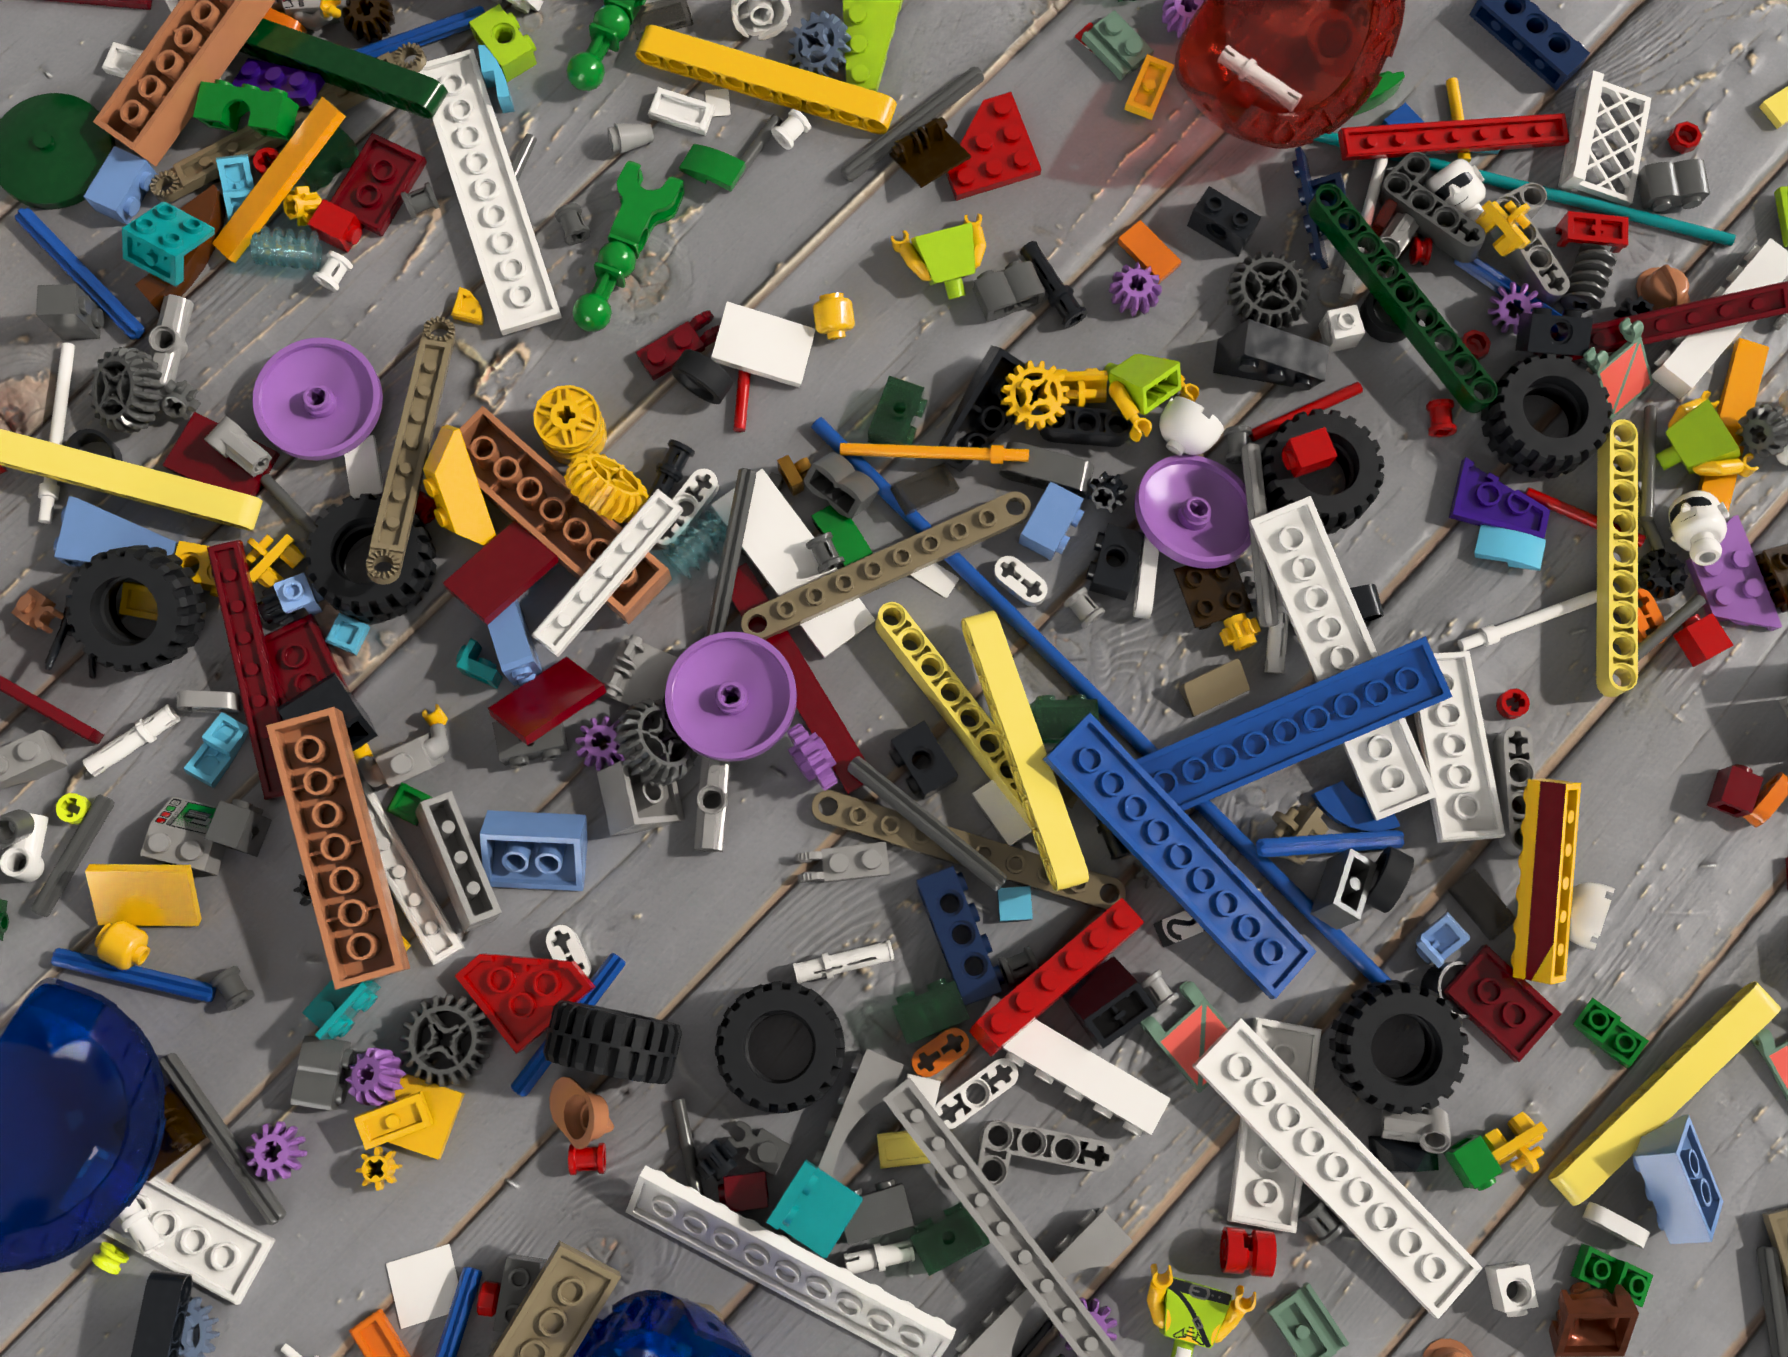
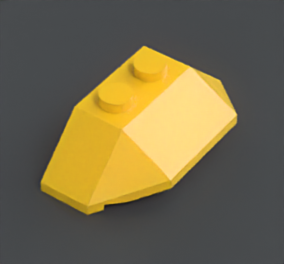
(456, 489)

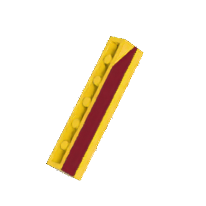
(1546, 880)

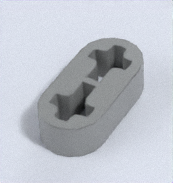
(208, 701)

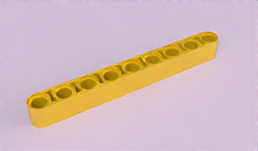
(766, 79)

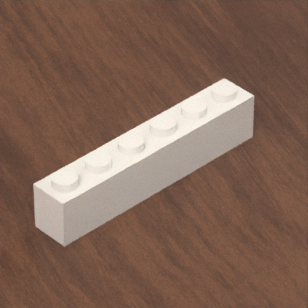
(1695, 353)
(1086, 1076)

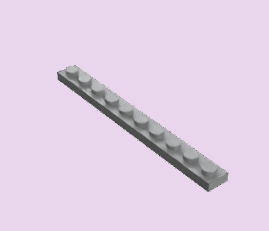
(999, 1222)

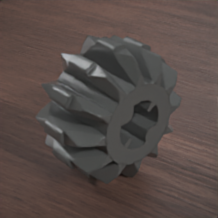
(1764, 430)

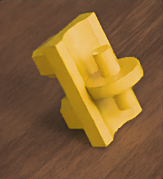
(1495, 216)
(1084, 386)
(283, 549)
(1526, 1134)

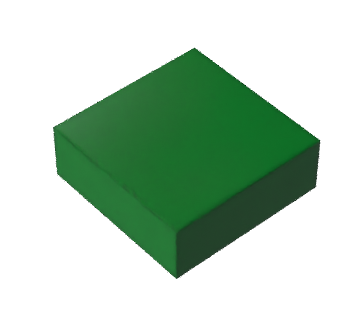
(406, 802)

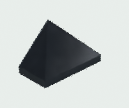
(1402, 1155)

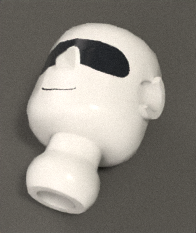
(1460, 187)
(1699, 525)

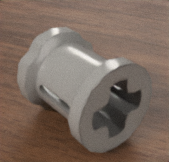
(1084, 607)
(1158, 990)

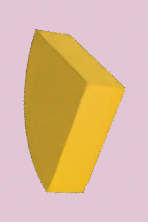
(467, 308)

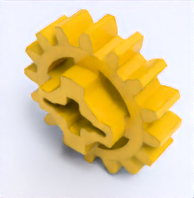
(1046, 401)

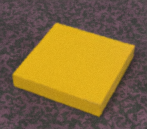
(443, 1107)

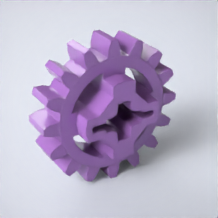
(812, 756)

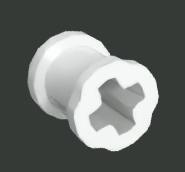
(791, 129)
(333, 271)

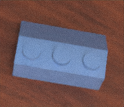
(534, 850)
(1679, 1182)

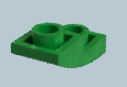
(1385, 89)
(713, 165)
(845, 534)
(1609, 1033)
(1606, 1271)

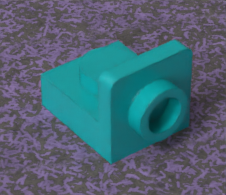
(480, 670)

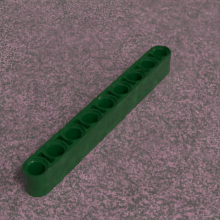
(347, 68)
(1402, 313)

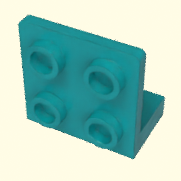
(162, 239)
(335, 1009)
(815, 1209)

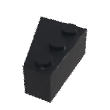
(1271, 356)

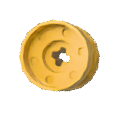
(581, 433)

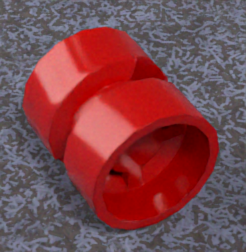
(1248, 1252)

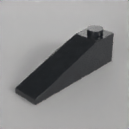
(980, 413)

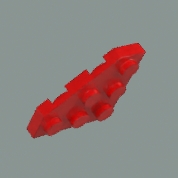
(997, 148)
(521, 992)

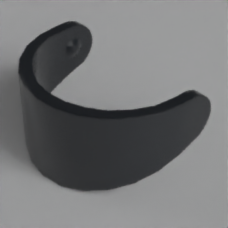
(87, 436)
(1433, 979)

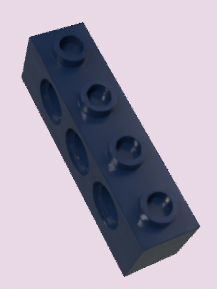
(1532, 38)
(932, 890)

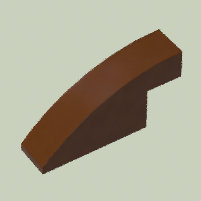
(209, 208)

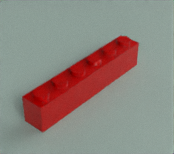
(1055, 977)

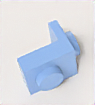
(297, 594)
(1441, 940)

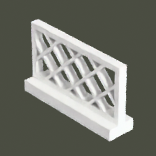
(1584, 128)

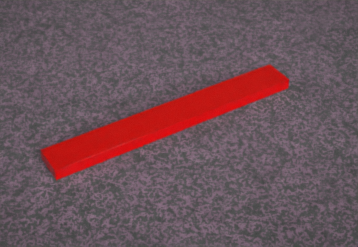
(1453, 136)

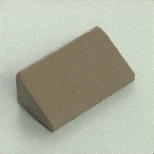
(1214, 687)

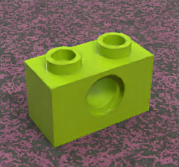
(498, 26)

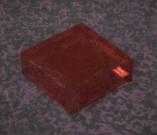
(1384, 216)

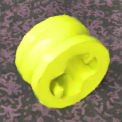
(63, 804)
(110, 1258)

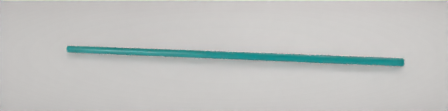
(1583, 202)

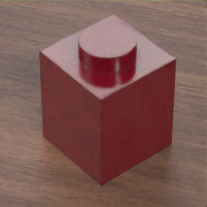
(1735, 790)
(744, 1191)

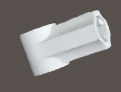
(27, 848)

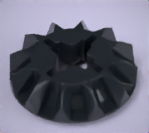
(1659, 587)

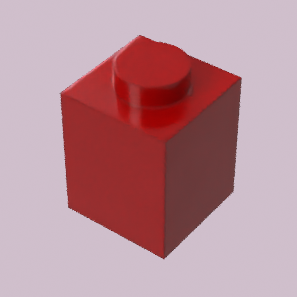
(336, 226)
(1309, 452)
(1702, 638)

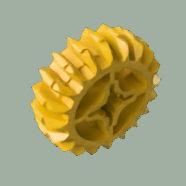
(605, 486)

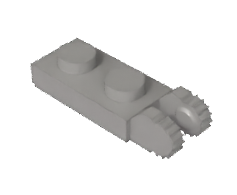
(847, 863)

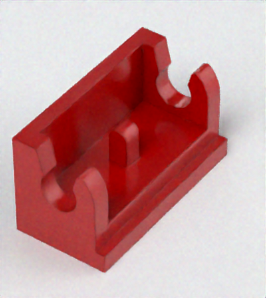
(1594, 229)

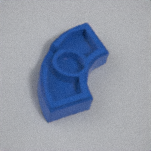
(1351, 809)

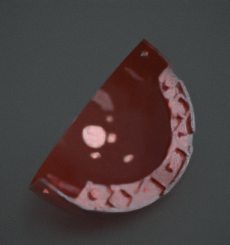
(1313, 46)

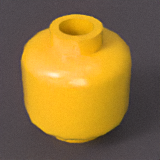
(833, 315)
(122, 945)

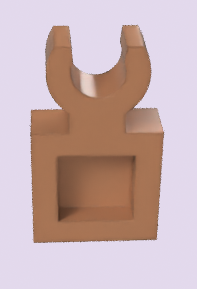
(36, 610)

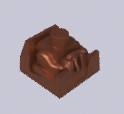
(1593, 1322)

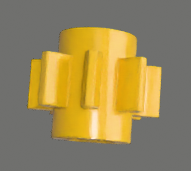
(301, 204)
(1240, 632)
(368, 1168)

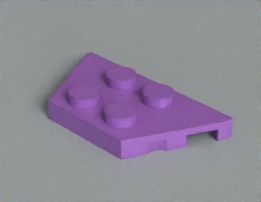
(1735, 584)

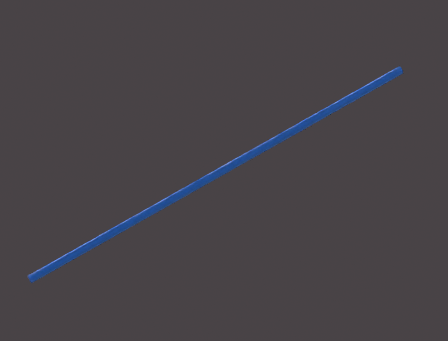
(1111, 714)

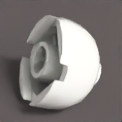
(760, 17)
(1187, 428)
(1588, 912)

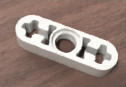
(705, 495)
(1145, 580)
(1001, 1087)

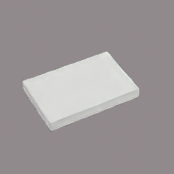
(763, 344)

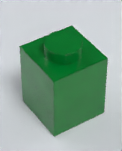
(1473, 1162)

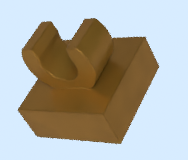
(793, 473)

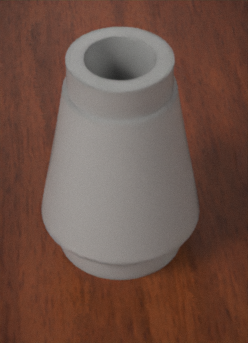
(629, 136)

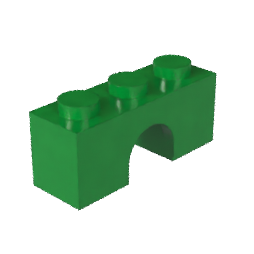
(223, 105)

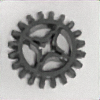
(1254, 274)
(126, 390)
(649, 749)
(437, 1028)

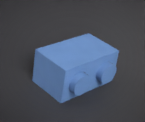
(120, 185)
(1051, 520)

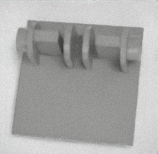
(637, 672)

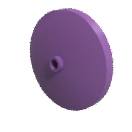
(303, 377)
(1194, 511)
(724, 668)

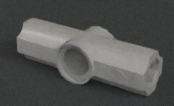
(172, 324)
(711, 822)

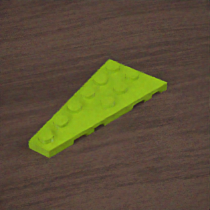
(871, 29)

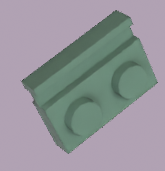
(1117, 45)
(1307, 1324)

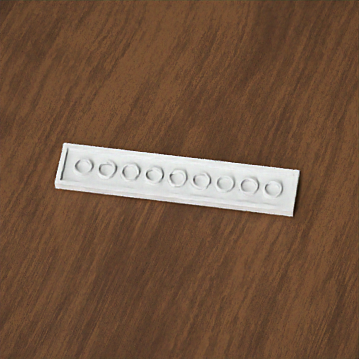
(490, 196)
(1334, 641)
(1338, 1168)
(787, 1268)

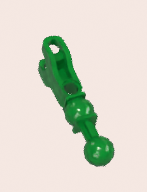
(608, 28)
(628, 235)

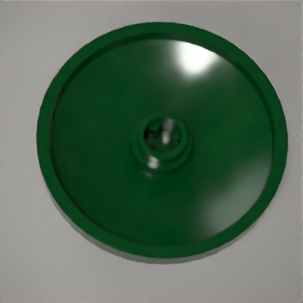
(51, 150)

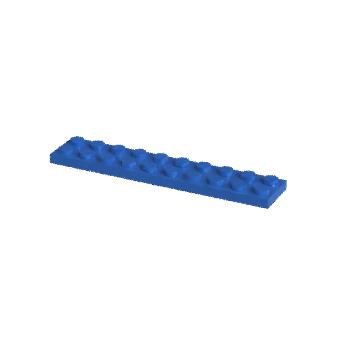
(1299, 725)
(1180, 855)

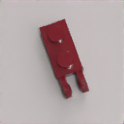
(664, 352)

